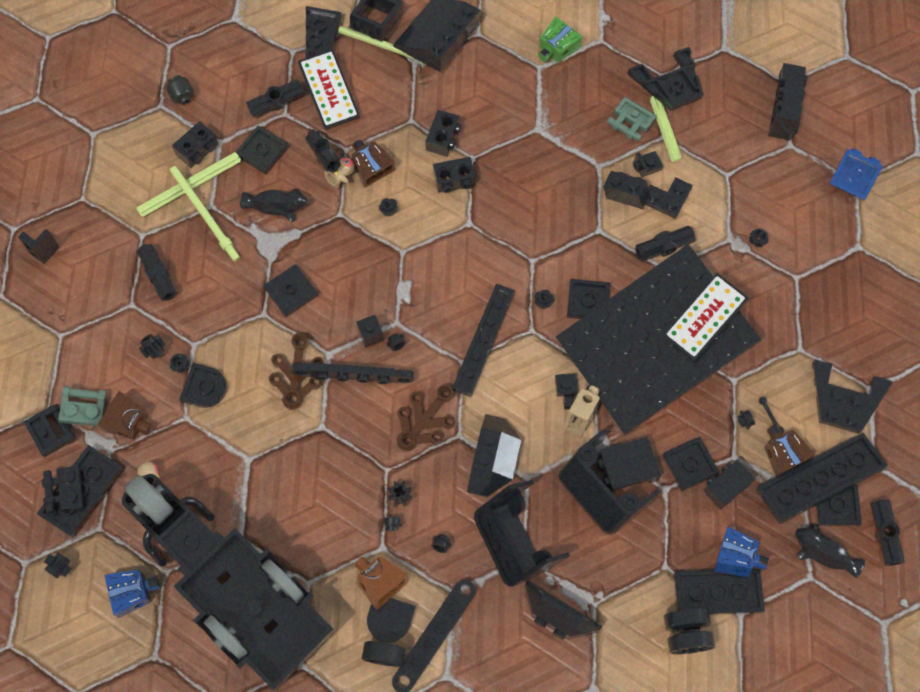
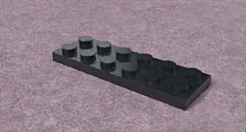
(821, 478)

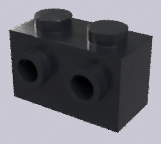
(195, 144)
(626, 189)
(729, 484)

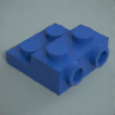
(856, 174)

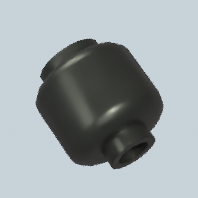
(179, 89)

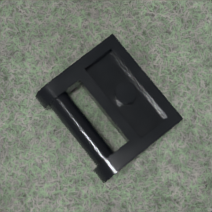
(43, 433)

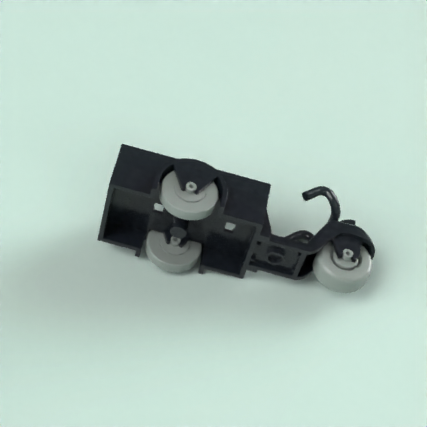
(247, 601)

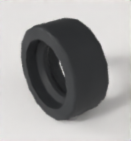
(383, 653)

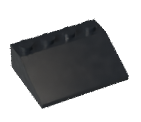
(439, 32)

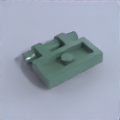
(634, 115)

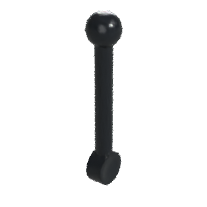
(762, 400)

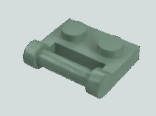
(78, 412)

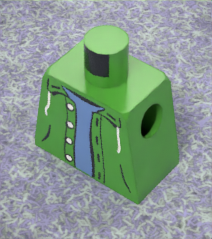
(558, 41)

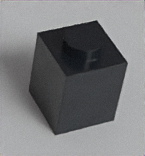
(370, 331)

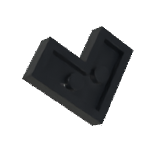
(671, 201)

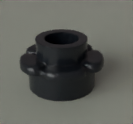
(388, 211)
(762, 234)
(543, 304)
(396, 342)
(179, 358)
(746, 419)
(392, 523)
(441, 543)

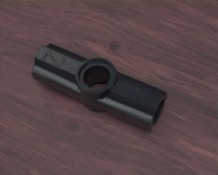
(266, 102)
(323, 151)
(665, 243)
(156, 272)
(889, 546)

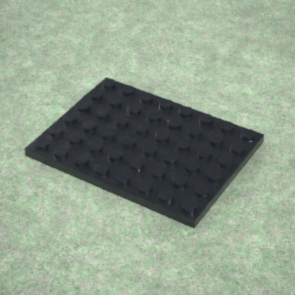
(624, 347)

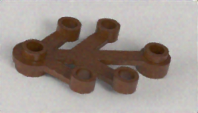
(294, 379)
(424, 421)

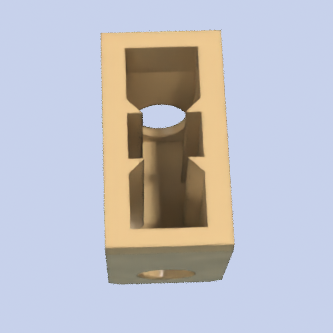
(582, 411)

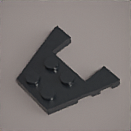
(672, 88)
(842, 406)

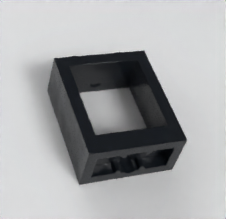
(377, 31)

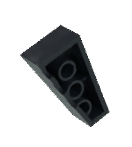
(788, 102)

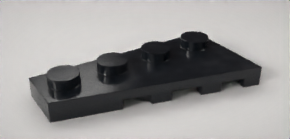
(320, 29)

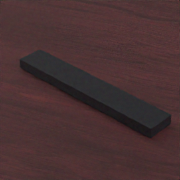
(483, 340)

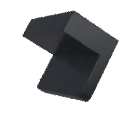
(42, 247)

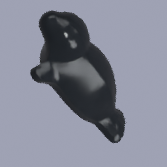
(275, 202)
(826, 551)

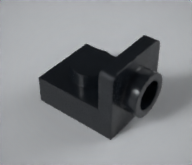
(647, 163)

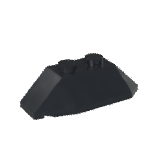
(494, 457)
(558, 615)

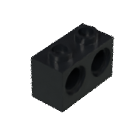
(440, 132)
(452, 170)

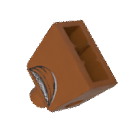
(379, 580)

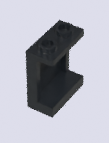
(628, 464)

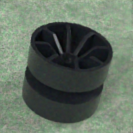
(688, 625)

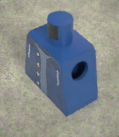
(739, 554)
(129, 591)

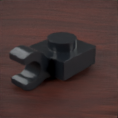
(566, 387)

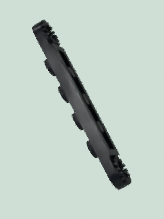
(345, 372)
(433, 636)

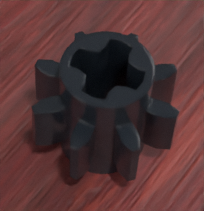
(152, 346)
(402, 498)
(57, 565)

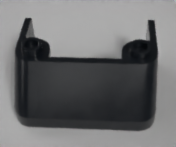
(594, 496)
(508, 540)

